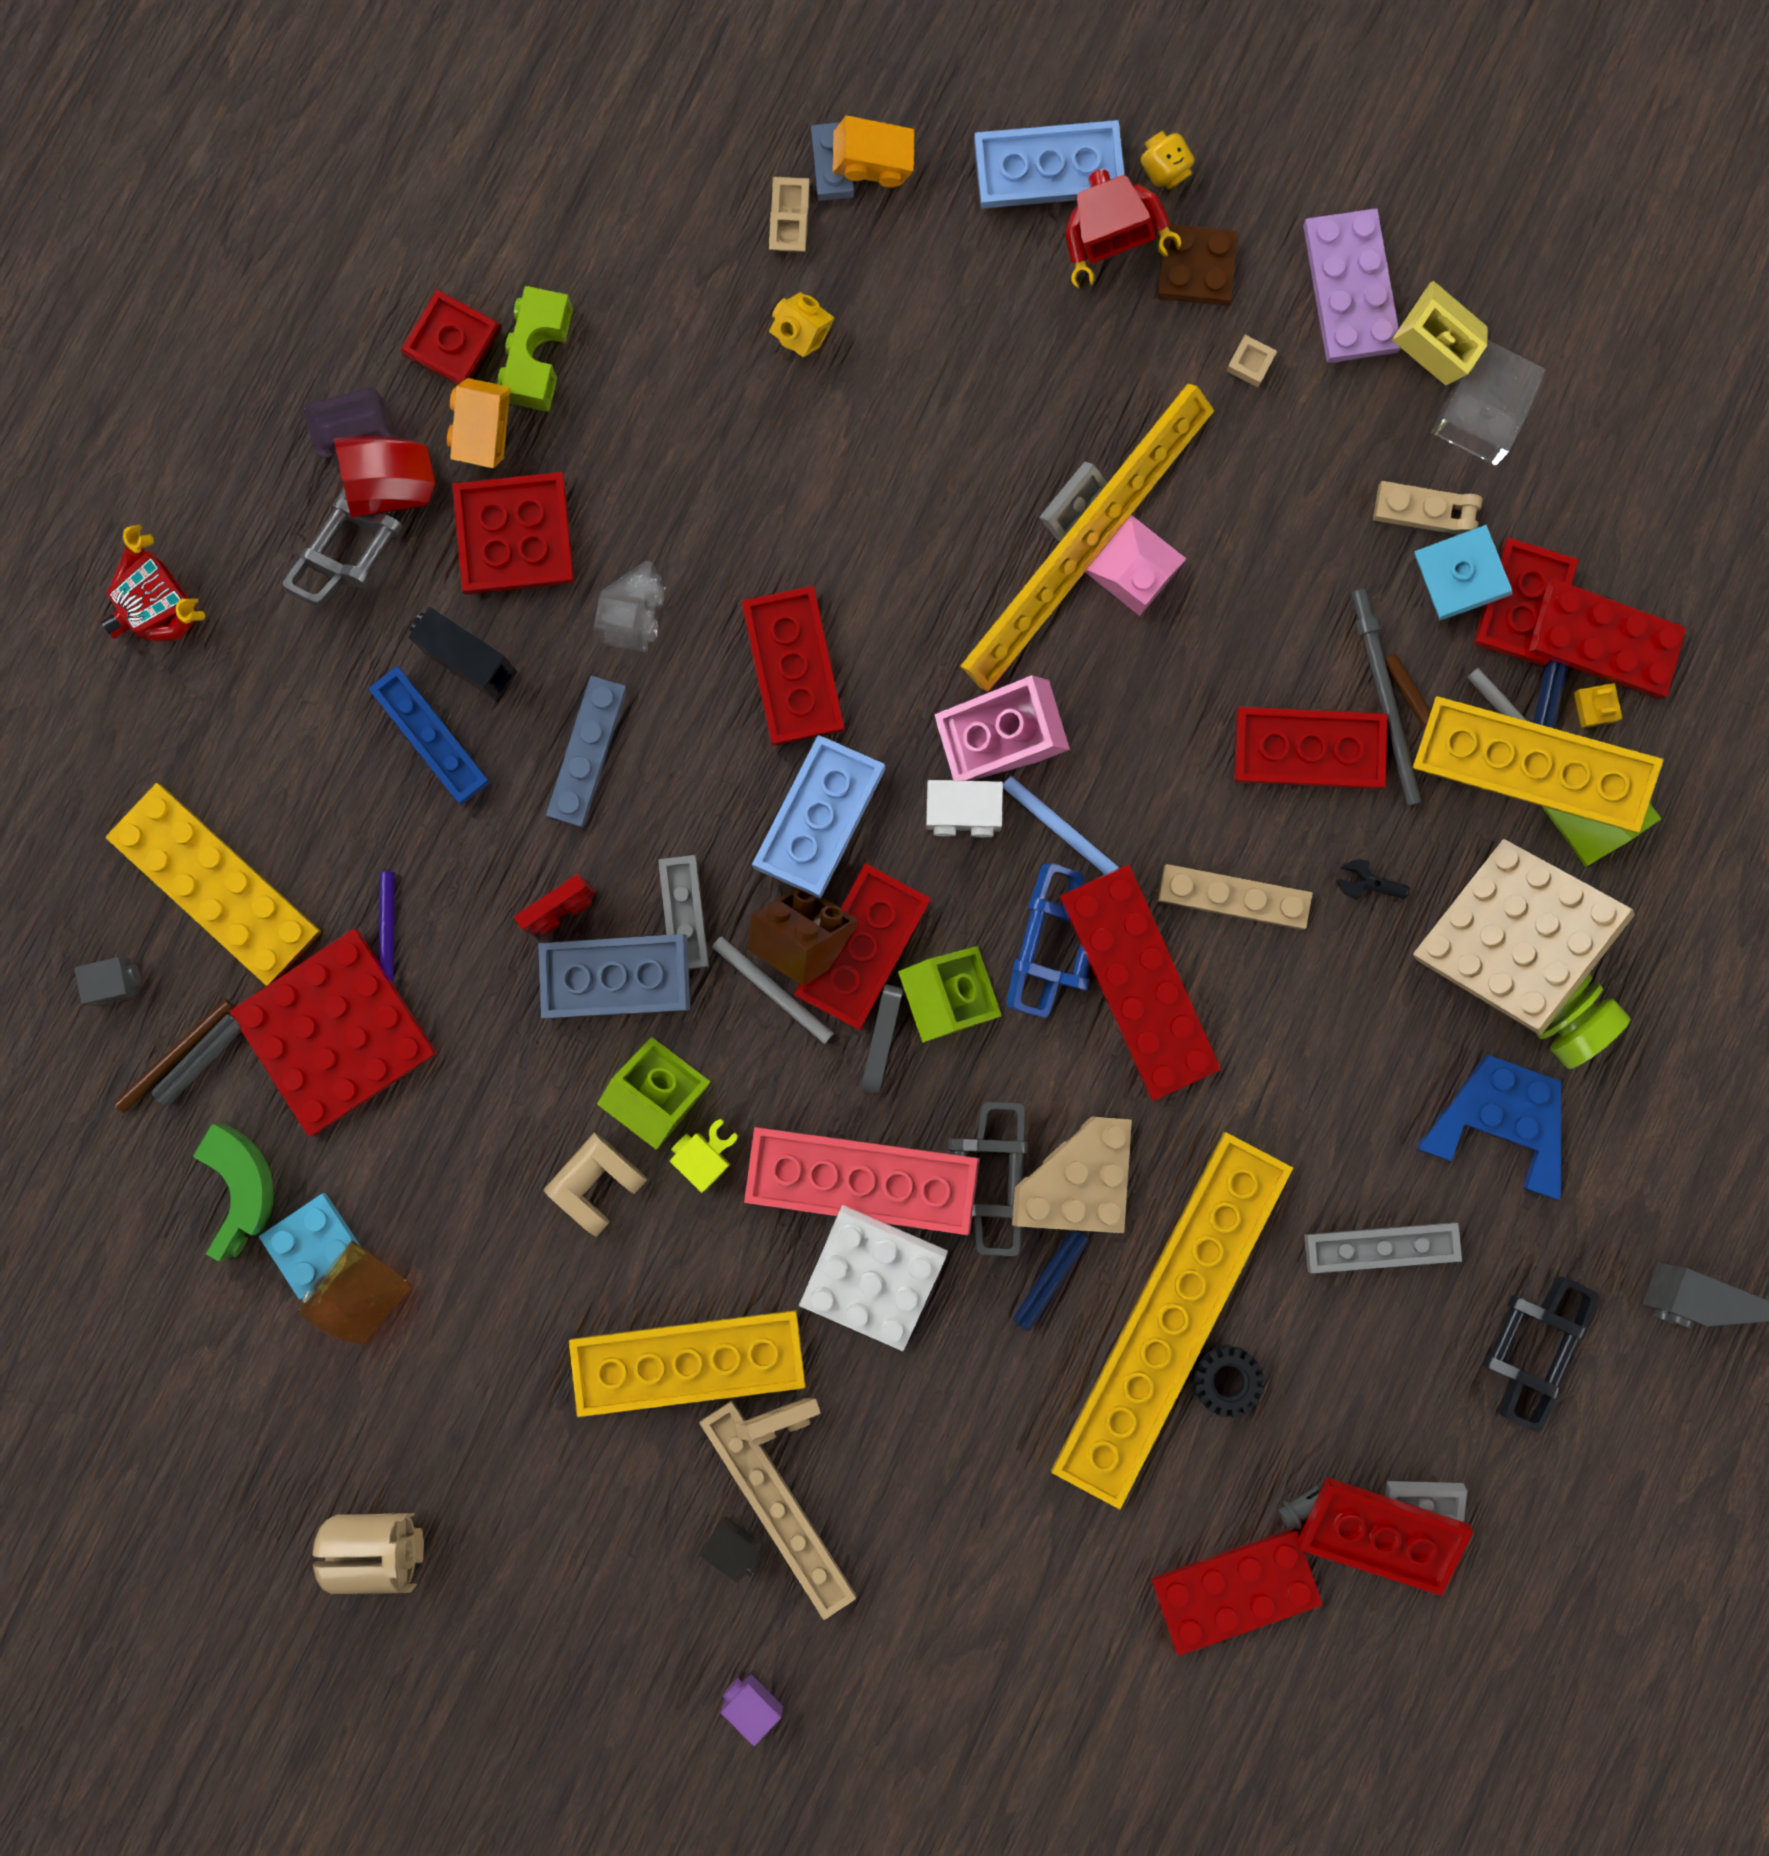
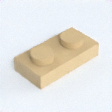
(763, 1427)

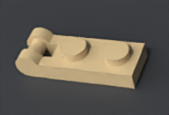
(1425, 508)

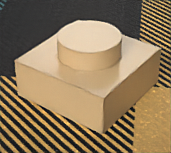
(1251, 361)

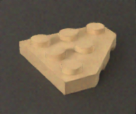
(1080, 1181)

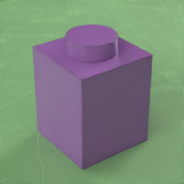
(751, 1708)

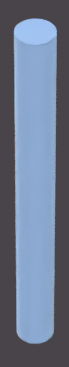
(1059, 826)

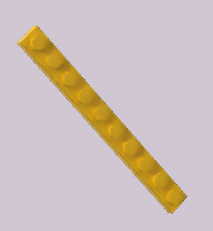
(1087, 537)

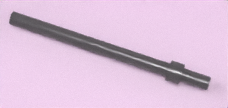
(1367, 627)

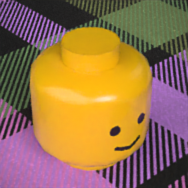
(1167, 160)

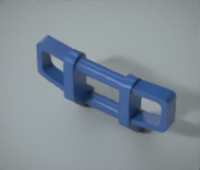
(1025, 966)

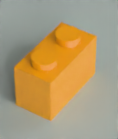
(873, 151)
(478, 422)

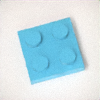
(307, 1243)

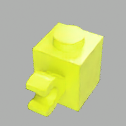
(700, 1159)

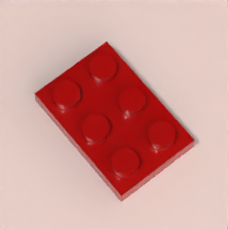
(1511, 621)

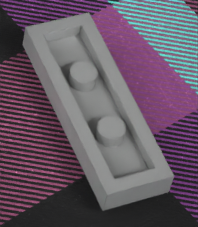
(684, 905)

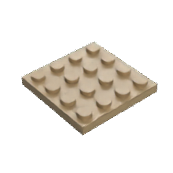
(1523, 935)

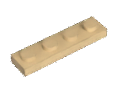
(1235, 897)

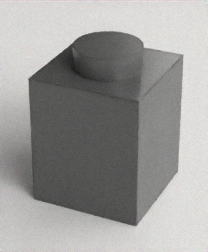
(107, 981)

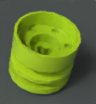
(1584, 1026)

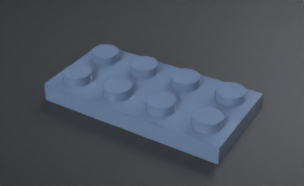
(614, 976)

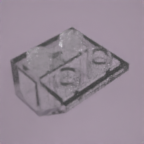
(629, 607)

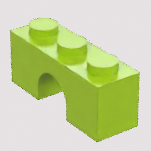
(540, 318)

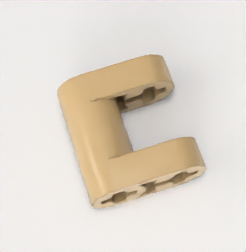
(582, 1172)

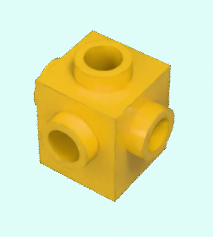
(801, 323)

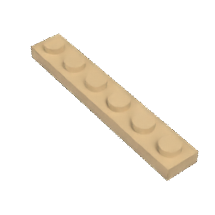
(779, 1512)

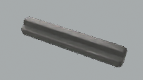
(196, 1060)

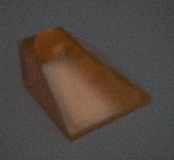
(353, 1295)

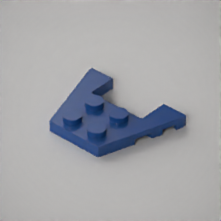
(1513, 1107)

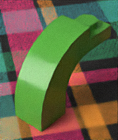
(249, 1187)

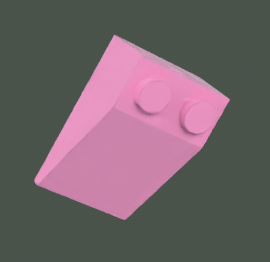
(1002, 730)

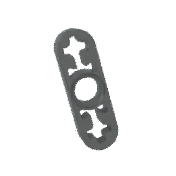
(881, 1039)

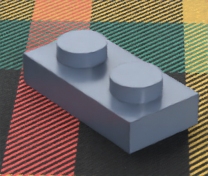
(829, 185)

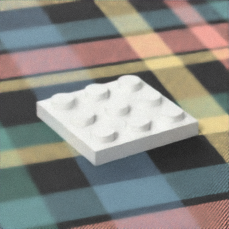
(873, 1278)

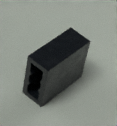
(462, 653)

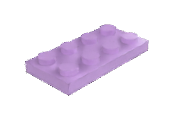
(1351, 285)

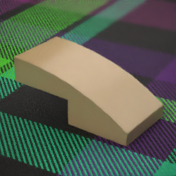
(789, 214)

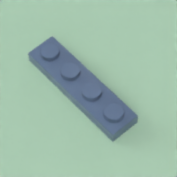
(586, 751)

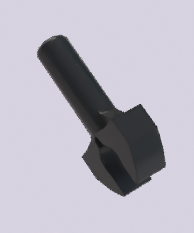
(1369, 882)

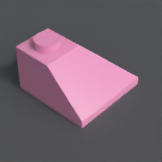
(1135, 565)

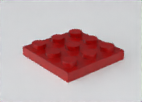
(513, 533)

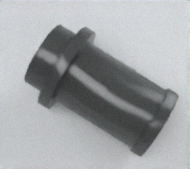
(1299, 1509)

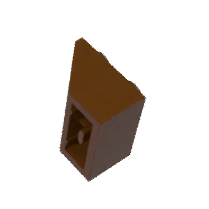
(800, 935)

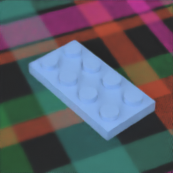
(1044, 162)
(819, 816)

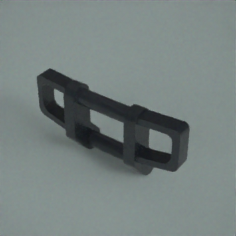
(1551, 1384)

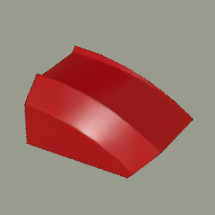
(384, 473)

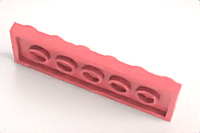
(871, 1178)

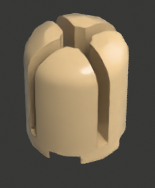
(367, 1553)

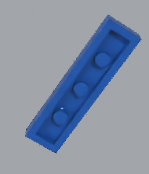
(429, 735)

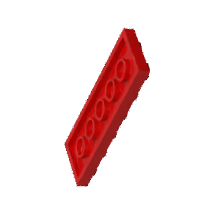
(1140, 982)

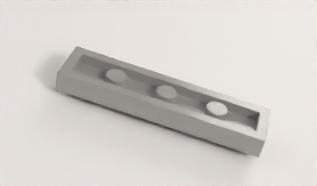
(1383, 1247)

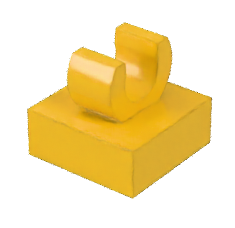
(1598, 705)

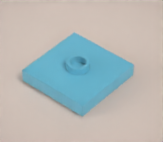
(1463, 572)

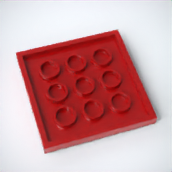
(333, 1032)

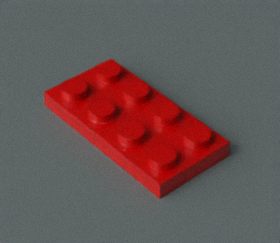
(1607, 639)
(793, 665)
(1310, 748)
(886, 921)
(1384, 1536)
(1236, 1592)

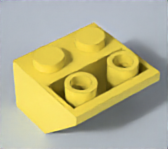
(1442, 335)

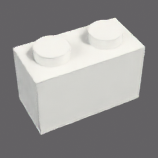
(964, 807)

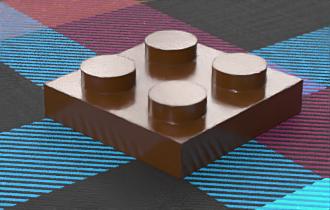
(1200, 268)

